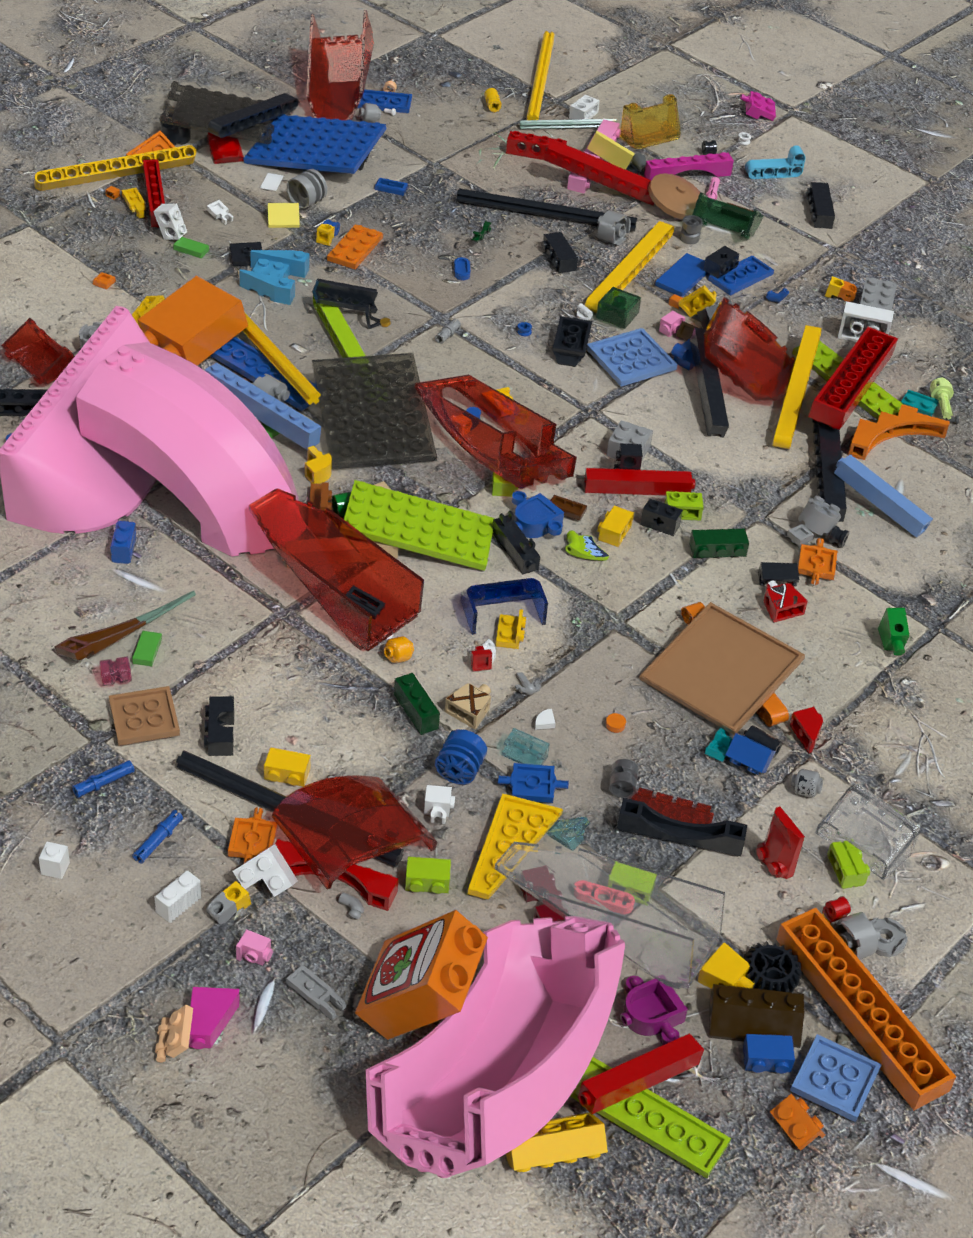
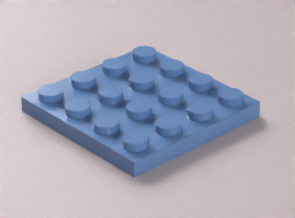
(631, 357)

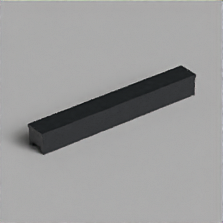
(709, 387)

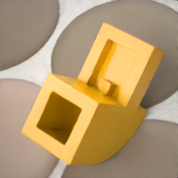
(318, 466)

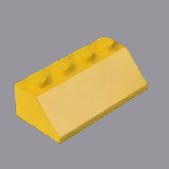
(560, 1141)

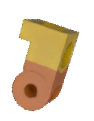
(841, 289)

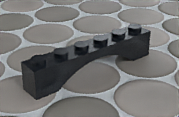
(720, 837)

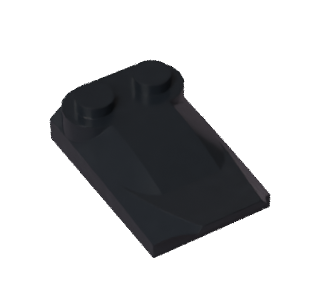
(571, 340)

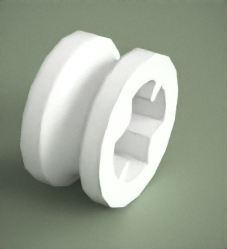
(744, 138)

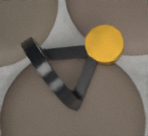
(384, 322)

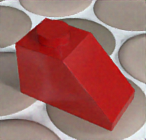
(807, 726)

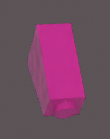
(211, 1014)

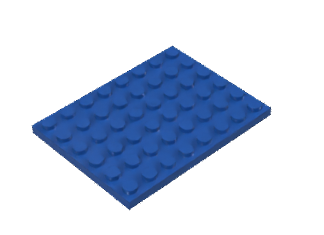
(317, 144)

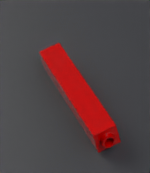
(637, 481)
(640, 1073)

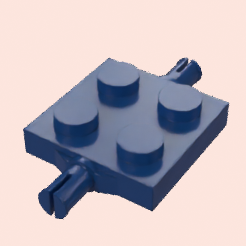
(533, 782)

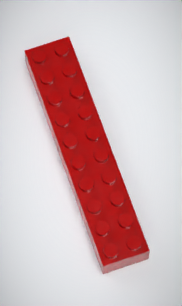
(853, 378)

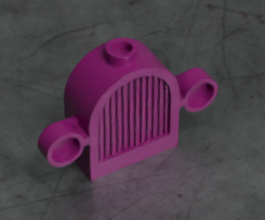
(652, 1009)

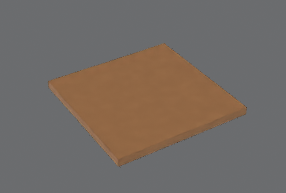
(722, 668)

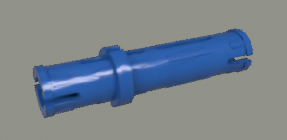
(94, 782)
(163, 830)

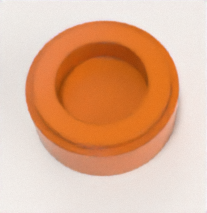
(615, 722)

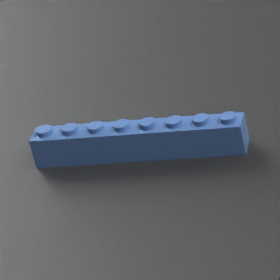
(269, 409)

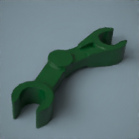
(480, 235)

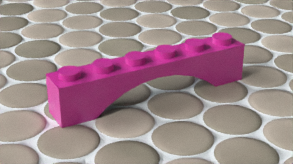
(718, 164)

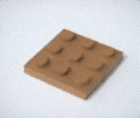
(144, 715)

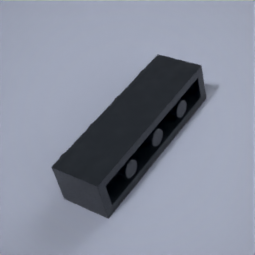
(821, 205)

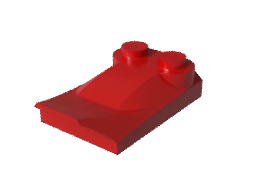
(224, 149)
(781, 845)

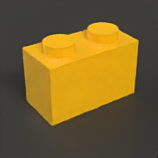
(615, 526)
(287, 767)

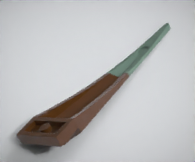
(92, 643)

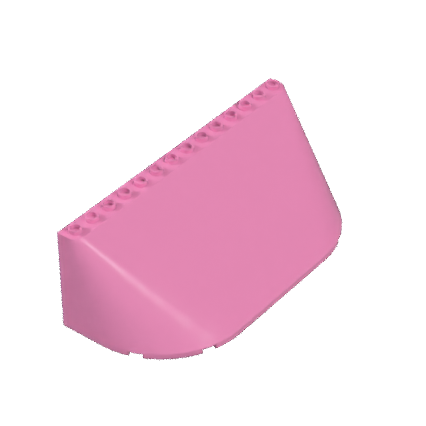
(56, 475)

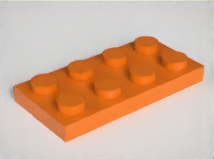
(355, 246)

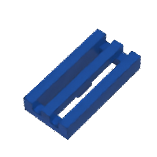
(391, 186)

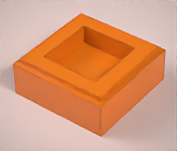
(104, 280)

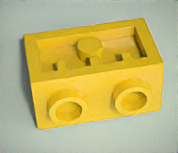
(697, 300)
(509, 630)

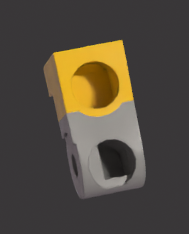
(229, 902)

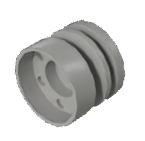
(307, 188)

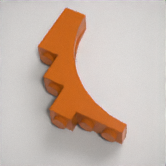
(889, 426)

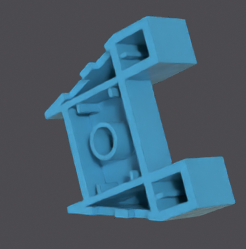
(272, 271)

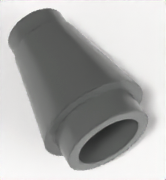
(639, 162)

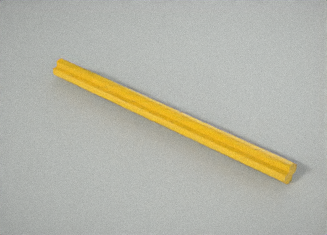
(540, 76)
(281, 362)

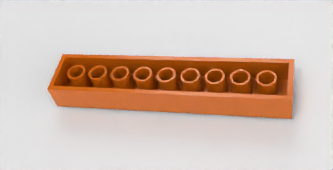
(866, 1009)

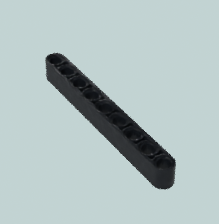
(252, 115)

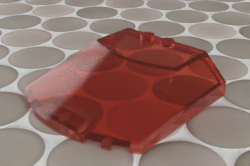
(748, 353)
(346, 823)

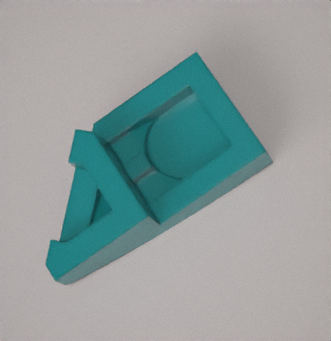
(719, 746)

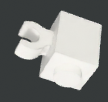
(438, 802)

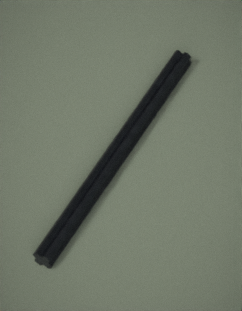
(532, 207)
(249, 790)

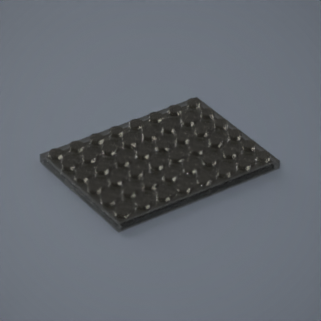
(373, 411)

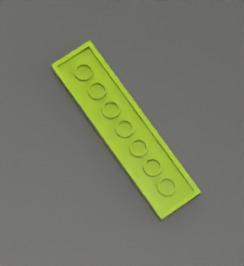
(874, 400)
(664, 1126)

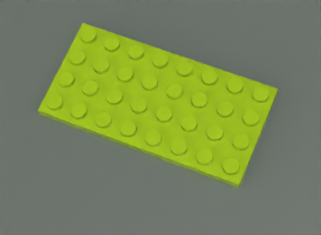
(420, 525)

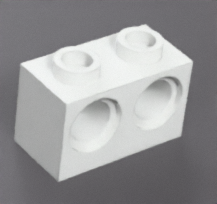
(584, 108)
(170, 221)

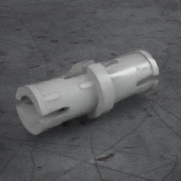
(447, 331)

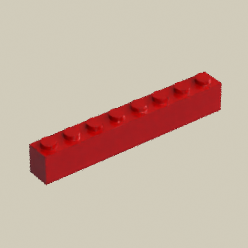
(598, 171)

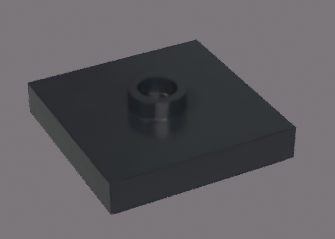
(241, 252)

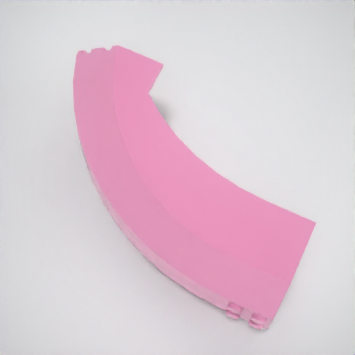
(188, 437)
(509, 1054)

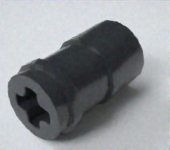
(761, 737)

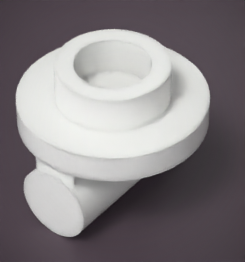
(583, 312)

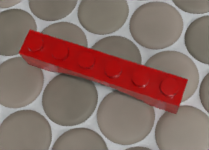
(375, 887)

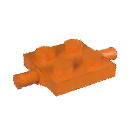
(817, 561)
(251, 836)

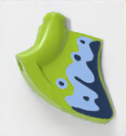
(584, 547)

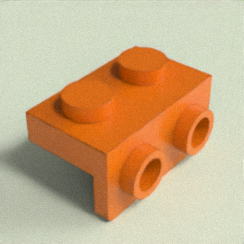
(797, 1122)

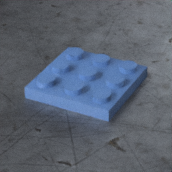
(835, 1078)

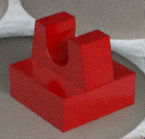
(481, 659)

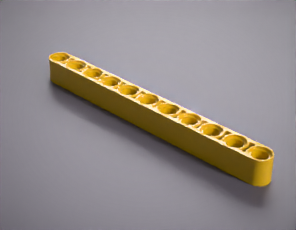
(110, 172)
(632, 263)
(797, 387)

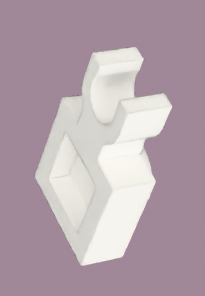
(219, 210)

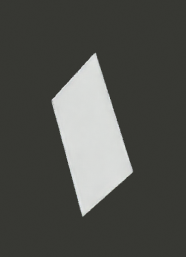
(271, 181)

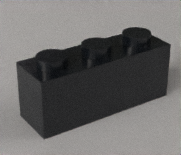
(559, 252)

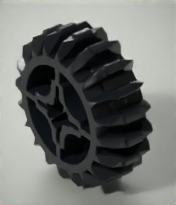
(772, 963)

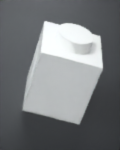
(54, 860)

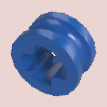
(524, 329)

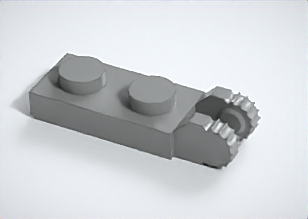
(315, 991)

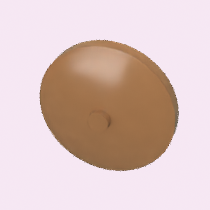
(673, 195)

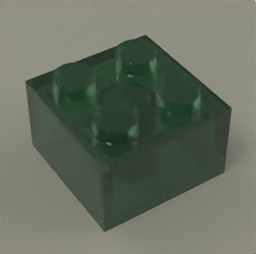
(618, 307)

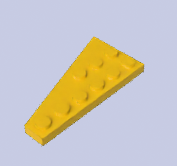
(513, 822)

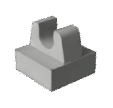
(800, 535)

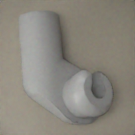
(354, 903)

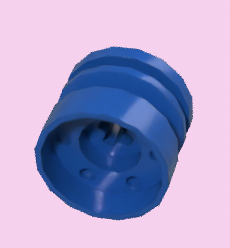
(461, 756)

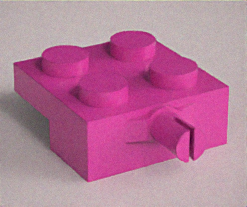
(759, 106)

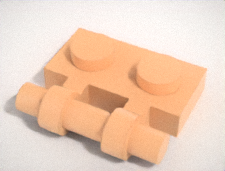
(174, 1033)

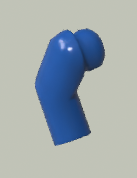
(777, 297)

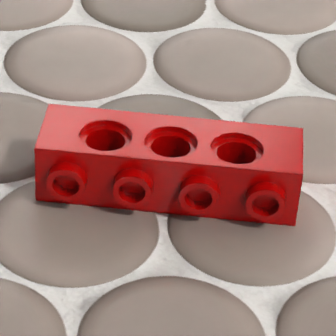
(529, 149)

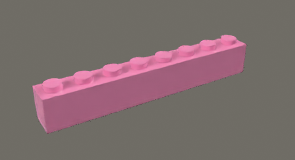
(580, 183)

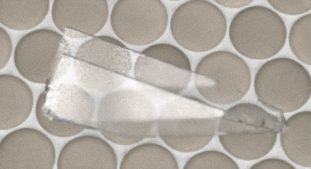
(663, 919)

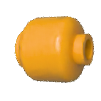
(398, 649)

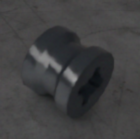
(709, 147)
(839, 536)

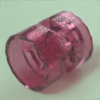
(115, 671)

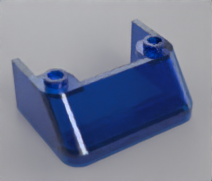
(500, 593)

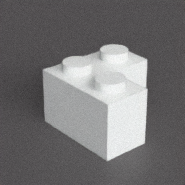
(267, 866)

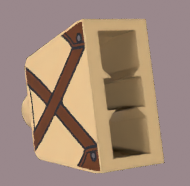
(469, 704)

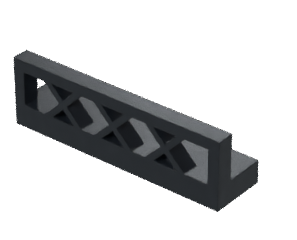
(343, 294)

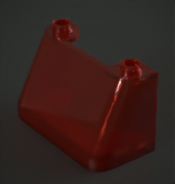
(37, 352)

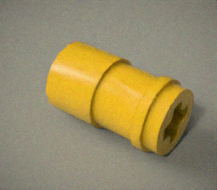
(492, 100)

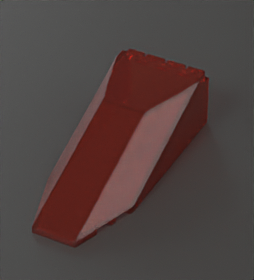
(337, 71)
(332, 558)

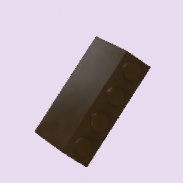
(754, 1011)

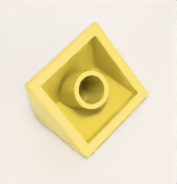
(283, 215)

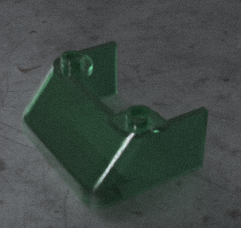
(727, 216)

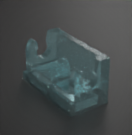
(525, 748)

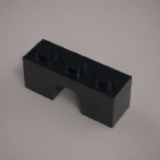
(219, 738)

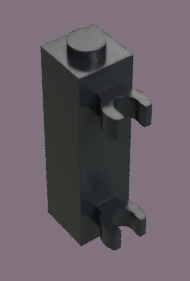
(515, 543)

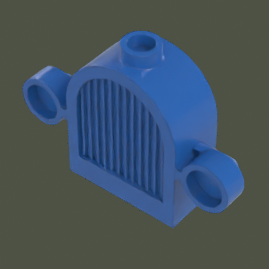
(537, 515)

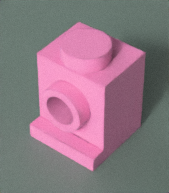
(670, 323)
(254, 948)

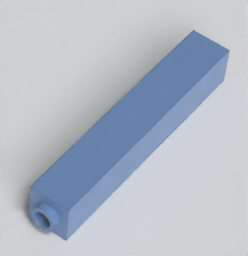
(883, 495)

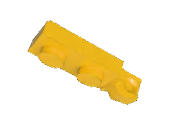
(134, 201)

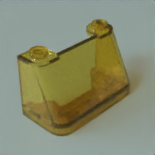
(651, 124)

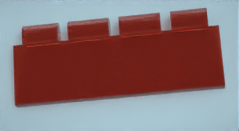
(680, 811)

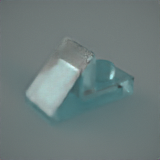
(569, 832)

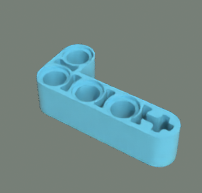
(777, 168)

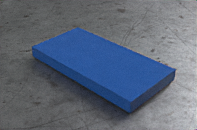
(388, 100)
(682, 275)
(744, 275)

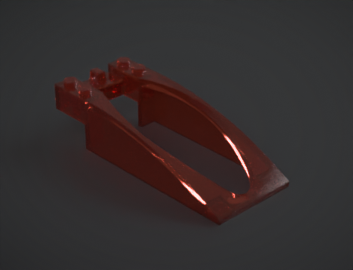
(489, 444)

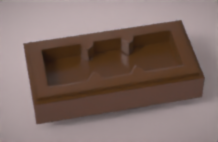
(570, 508)

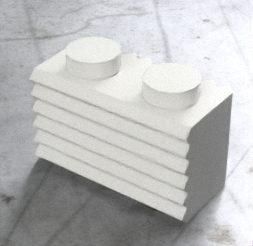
(178, 896)

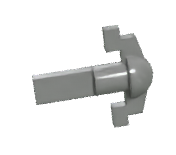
(527, 687)

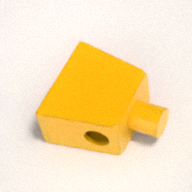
(725, 968)

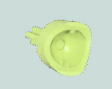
(943, 393)

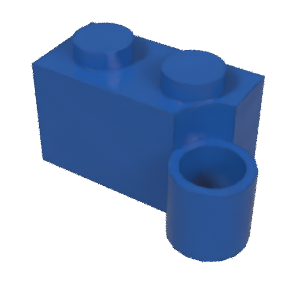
(683, 355)

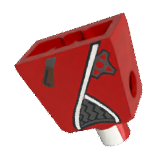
(783, 601)

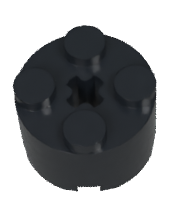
(175, 133)

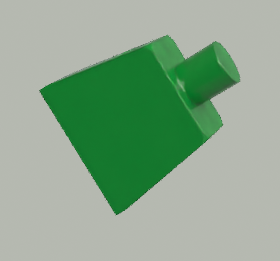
(894, 630)

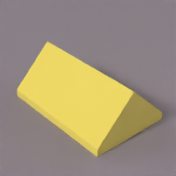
(610, 150)

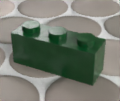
(719, 543)
(416, 703)

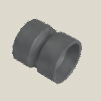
(691, 229)
(624, 778)

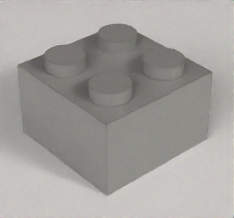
(629, 434)

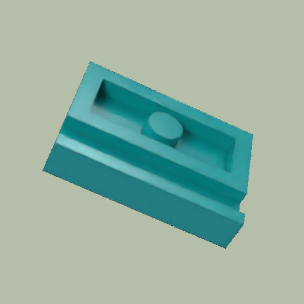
(925, 404)

